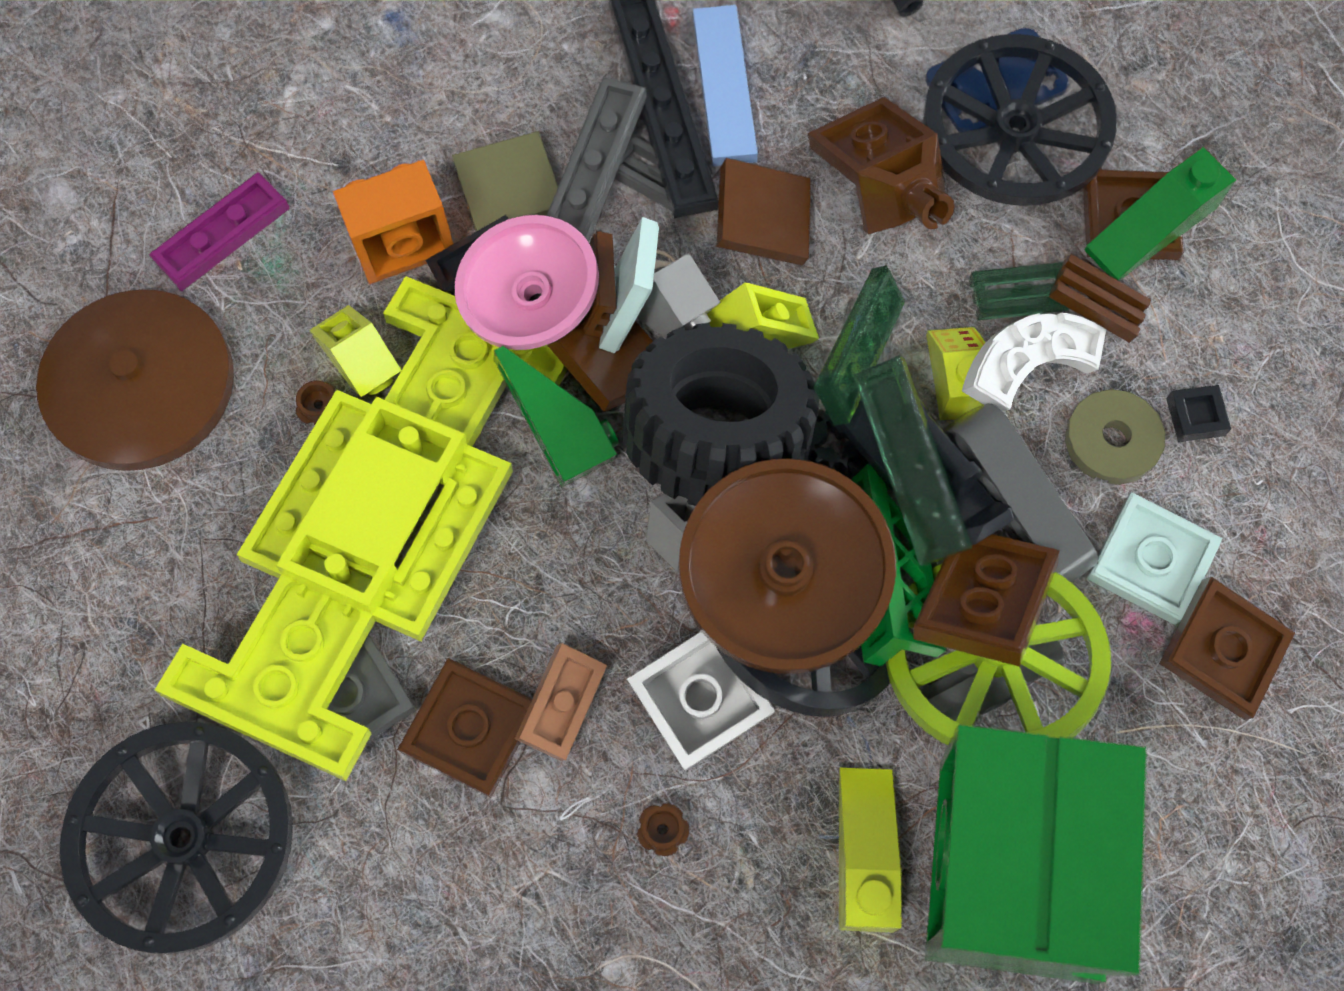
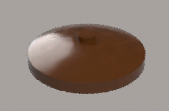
(135, 380)
(787, 566)

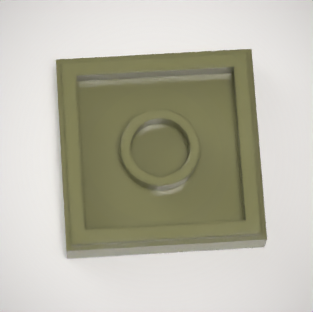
(506, 179)

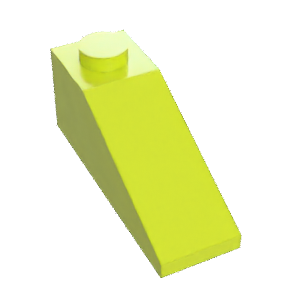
(868, 852)

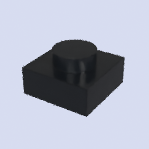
(1198, 413)

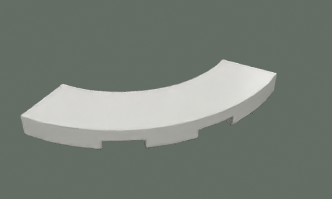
(1028, 343)

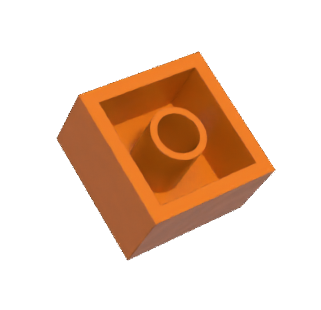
(394, 220)

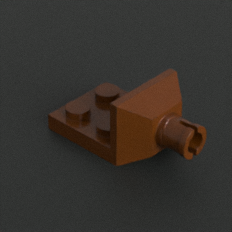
(890, 162)

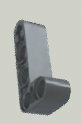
(1017, 480)

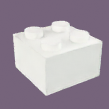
(697, 700)

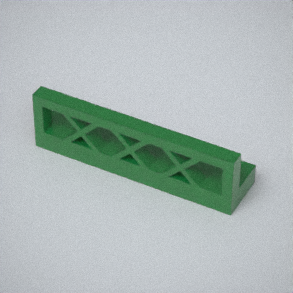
(893, 630)

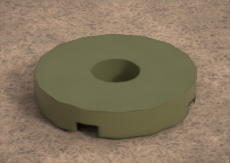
(1133, 418)

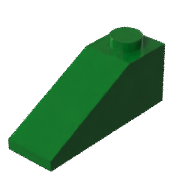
(1162, 214)
(561, 424)

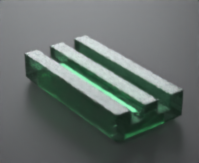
(1015, 307)

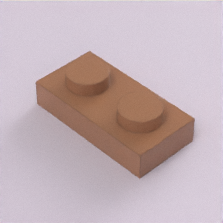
(561, 702)

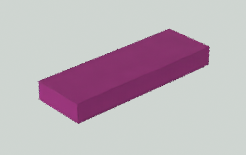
(219, 231)

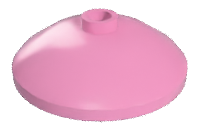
(515, 263)

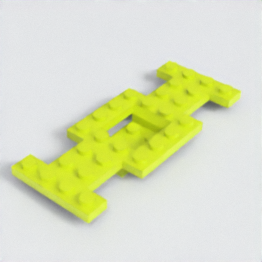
(343, 524)

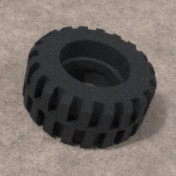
(721, 371)

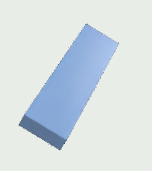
(724, 85)

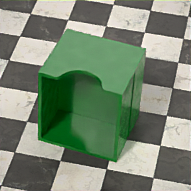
(1038, 855)

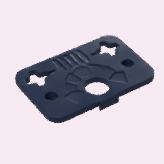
(1015, 74)

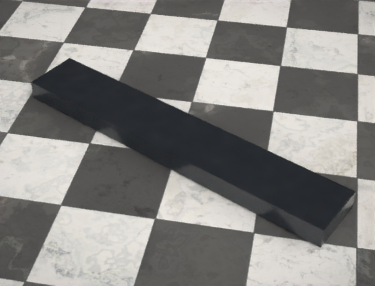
(665, 108)

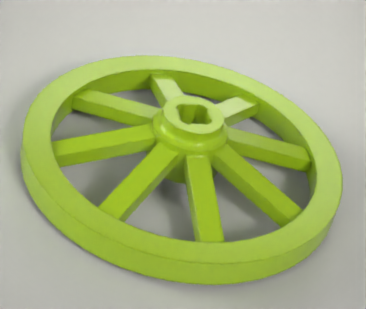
(1084, 623)

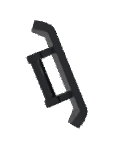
(977, 508)

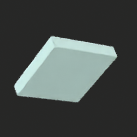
(632, 283)
(1154, 558)

